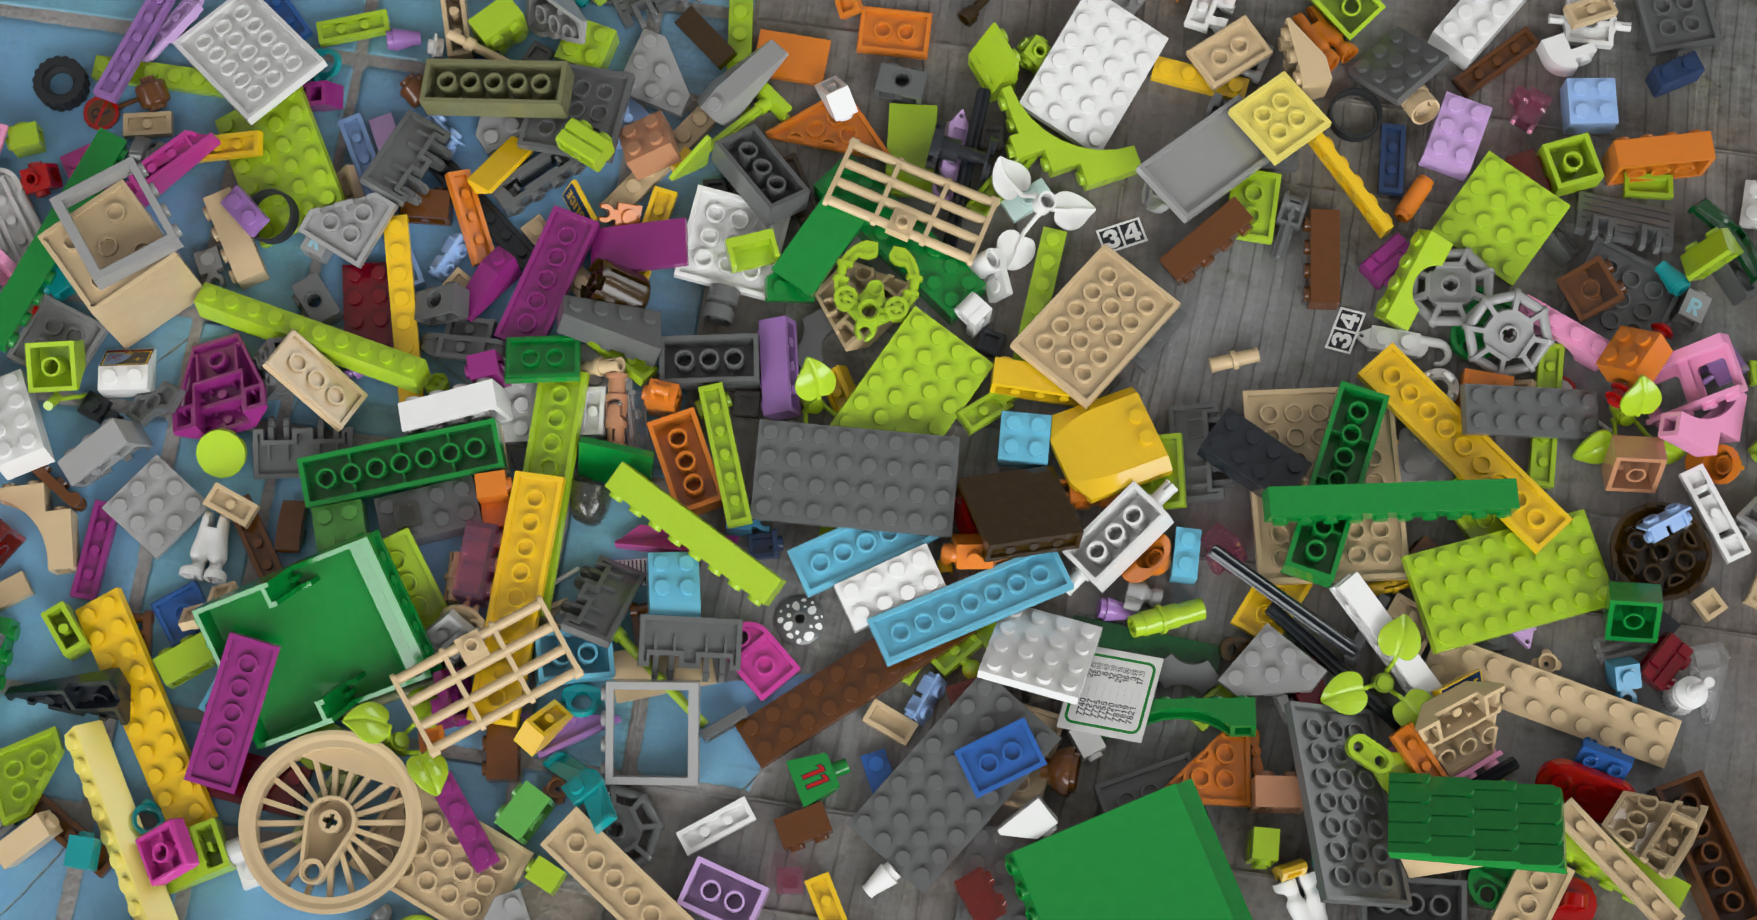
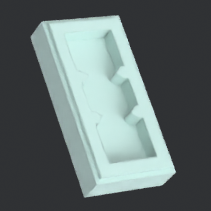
(1022, 207)

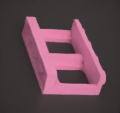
(1686, 365)

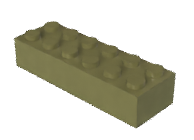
(497, 88)

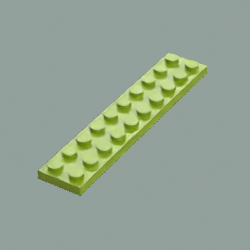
(554, 449)

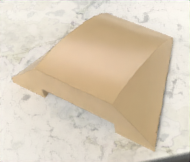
(841, 321)
(1461, 724)
(1654, 830)

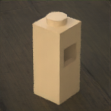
(28, 838)

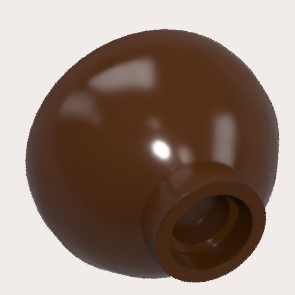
(1063, 771)

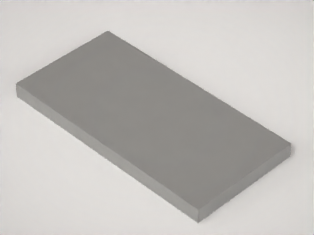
(1202, 164)

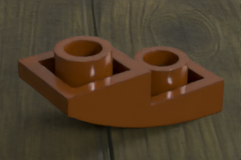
(290, 527)

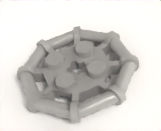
(1458, 298)
(1505, 319)

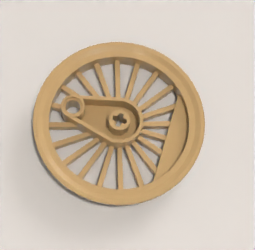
(327, 844)

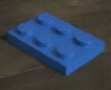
(1000, 757)

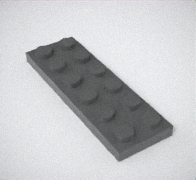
(1528, 411)

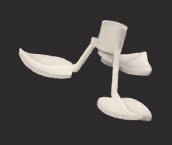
(1070, 210)

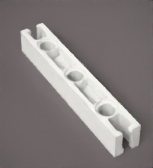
(1369, 618)

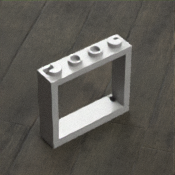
(140, 258)
(608, 721)

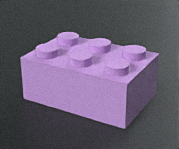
(1455, 136)
(721, 893)

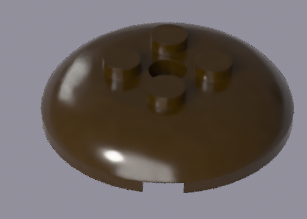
(1684, 560)

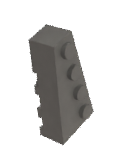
(612, 326)

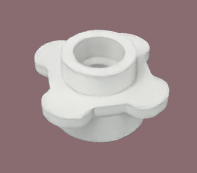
(435, 46)

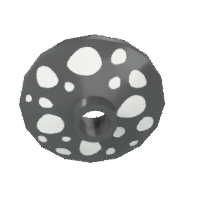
(800, 633)

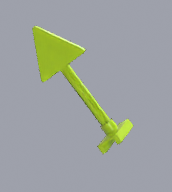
(768, 101)

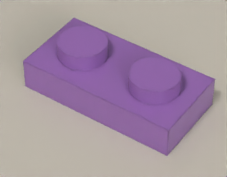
(245, 211)

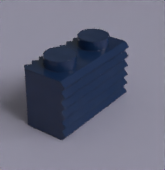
(1674, 74)

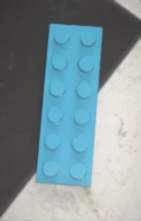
(847, 553)

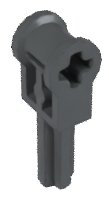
(1288, 220)

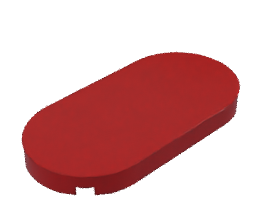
(1590, 788)

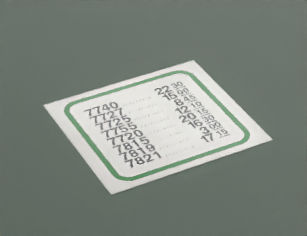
(1114, 696)

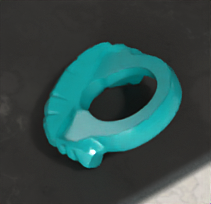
(328, 76)
(570, 693)
(147, 806)

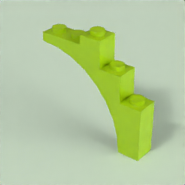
(1030, 140)

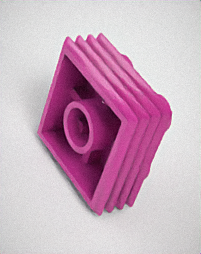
(167, 851)

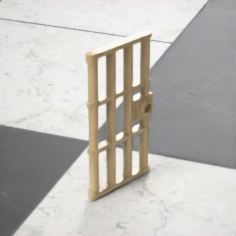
(904, 216)
(478, 657)

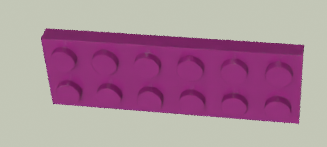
(548, 275)
(232, 712)

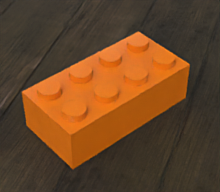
(1669, 154)
(686, 461)

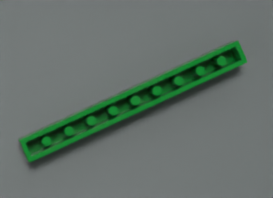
(37, 266)
(1390, 500)

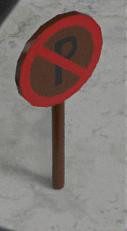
(103, 113)

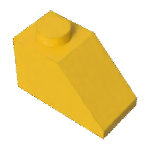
(542, 727)

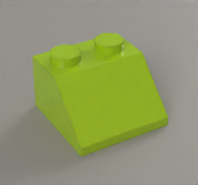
(1710, 254)
(55, 365)

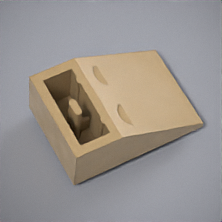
(1304, 61)

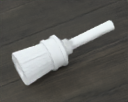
(1687, 694)

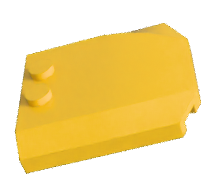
(1108, 445)

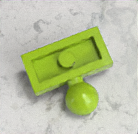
(960, 656)

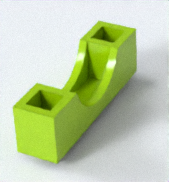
(1397, 304)

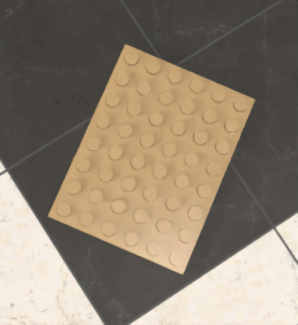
(1298, 422)

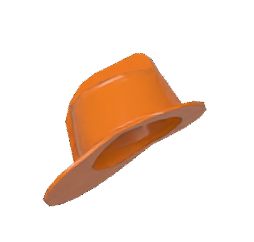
(1720, 467)
(1152, 562)

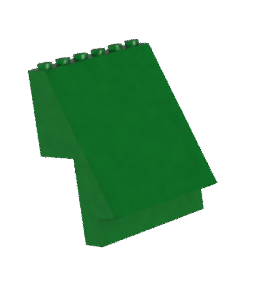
(339, 631)
(1132, 864)

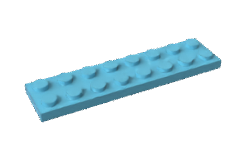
(968, 605)

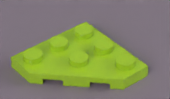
(26, 773)

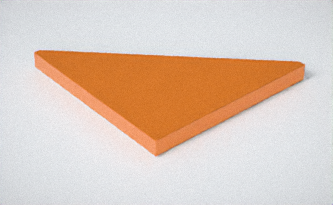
(819, 130)
(1221, 772)

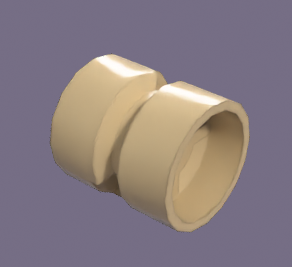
(1421, 106)

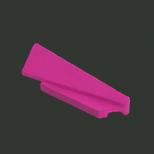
(173, 161)
(647, 539)

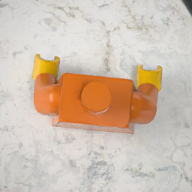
(965, 553)

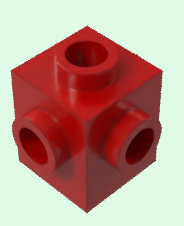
(40, 179)

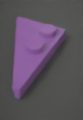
(572, 733)

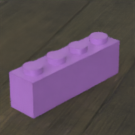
(779, 368)

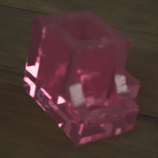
(1528, 107)
(1228, 541)

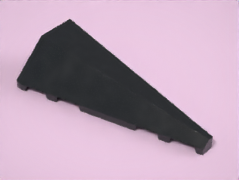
(95, 693)

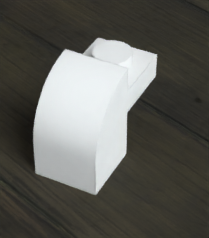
(1560, 58)

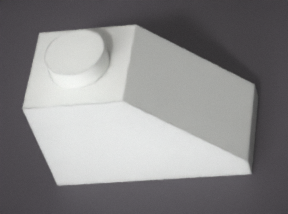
(837, 98)

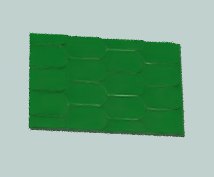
(1474, 824)

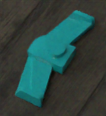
(583, 787)

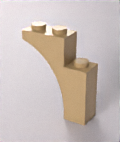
(57, 527)

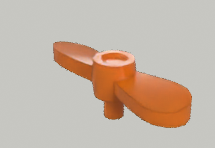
(1255, 753)

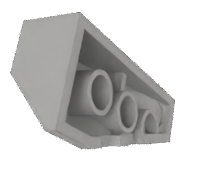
(556, 20)
(736, 88)

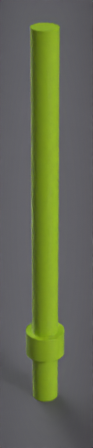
(676, 695)

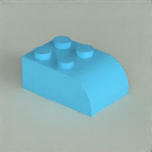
(673, 584)
(592, 658)

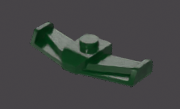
(1714, 217)

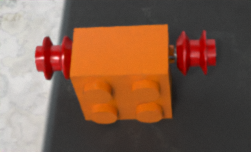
(1632, 354)

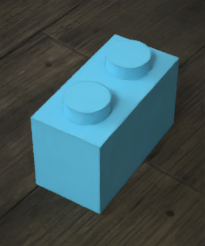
(1185, 555)

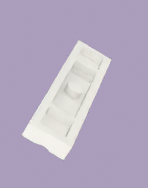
(1714, 513)

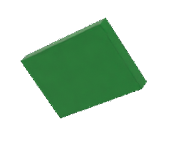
(542, 359)
(601, 459)

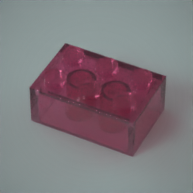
(477, 563)

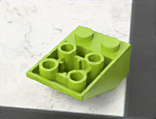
(994, 61)
(209, 843)

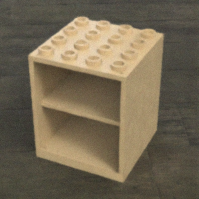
(114, 228)

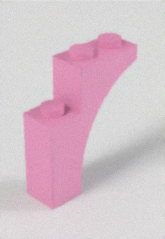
(1704, 434)

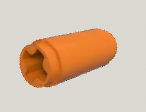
(1413, 198)

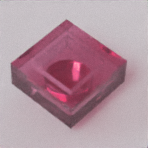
(790, 881)

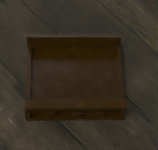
(1021, 513)

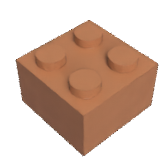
(649, 145)
(1634, 464)
(1275, 793)

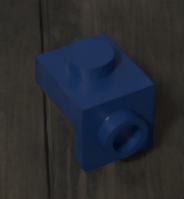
(765, 545)

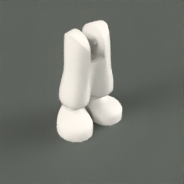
(210, 546)
(1301, 907)

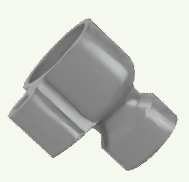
(1140, 593)

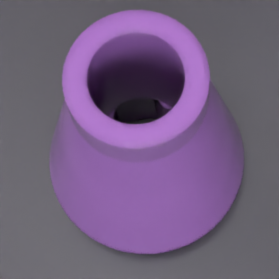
(401, 39)
(1112, 610)

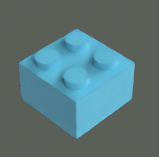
(1023, 440)

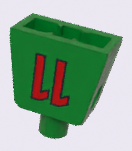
(816, 777)

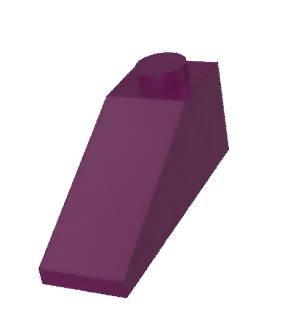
(324, 95)
(490, 280)

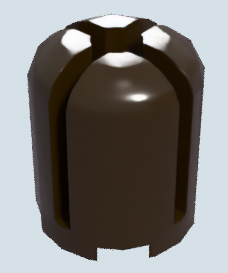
(616, 285)

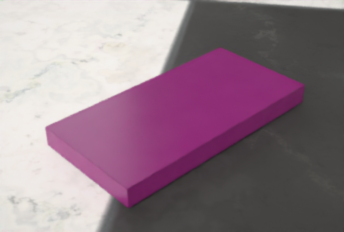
(644, 245)

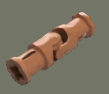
(616, 414)

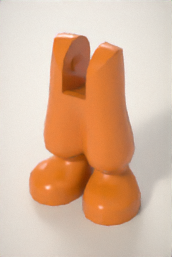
(1325, 36)

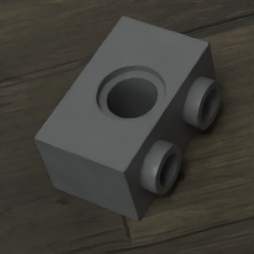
(888, 90)
(312, 289)
(442, 304)

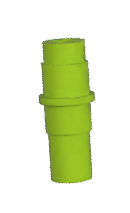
(1166, 617)

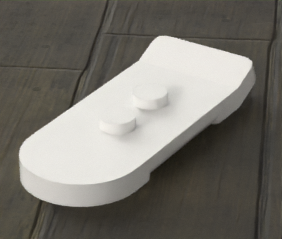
(17, 217)

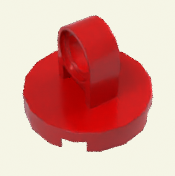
(1577, 902)

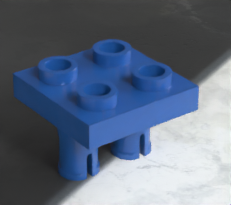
(1604, 758)

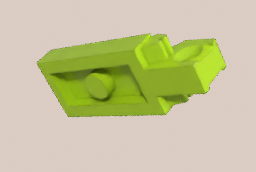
(984, 411)

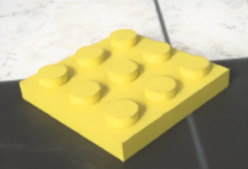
(1279, 118)

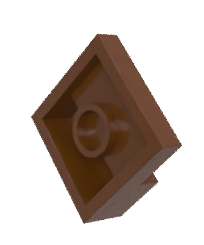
(1592, 288)

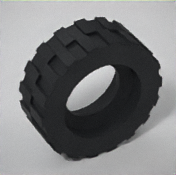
(74, 96)

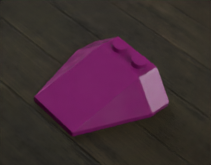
(220, 389)

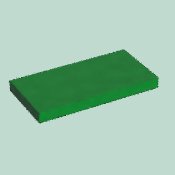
(817, 247)

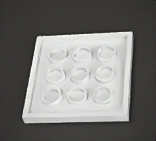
(713, 219)
(1041, 654)

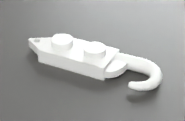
(1410, 343)

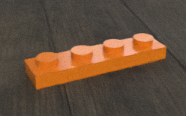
(469, 216)

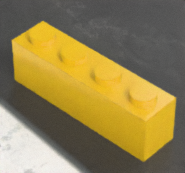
(1025, 382)

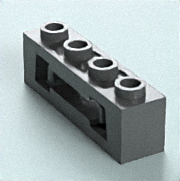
(509, 193)

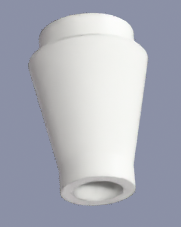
(881, 879)

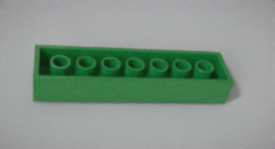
(944, 278)
(1340, 459)
(402, 463)

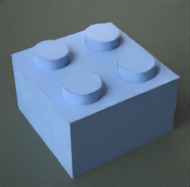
(1589, 105)

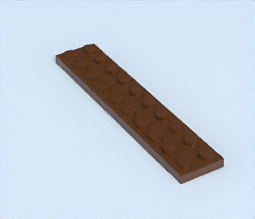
(828, 698)

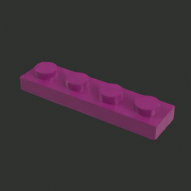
(94, 554)
(466, 826)

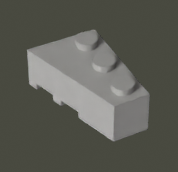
(102, 450)

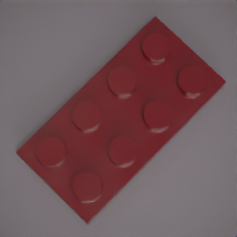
(367, 302)
(276, 793)

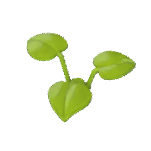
(813, 382)
(1641, 398)
(1346, 690)
(371, 725)

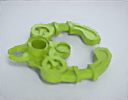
(873, 296)

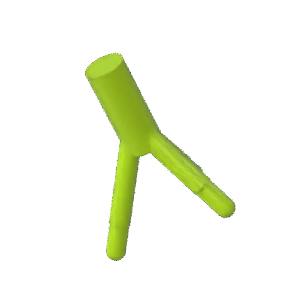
(50, 403)

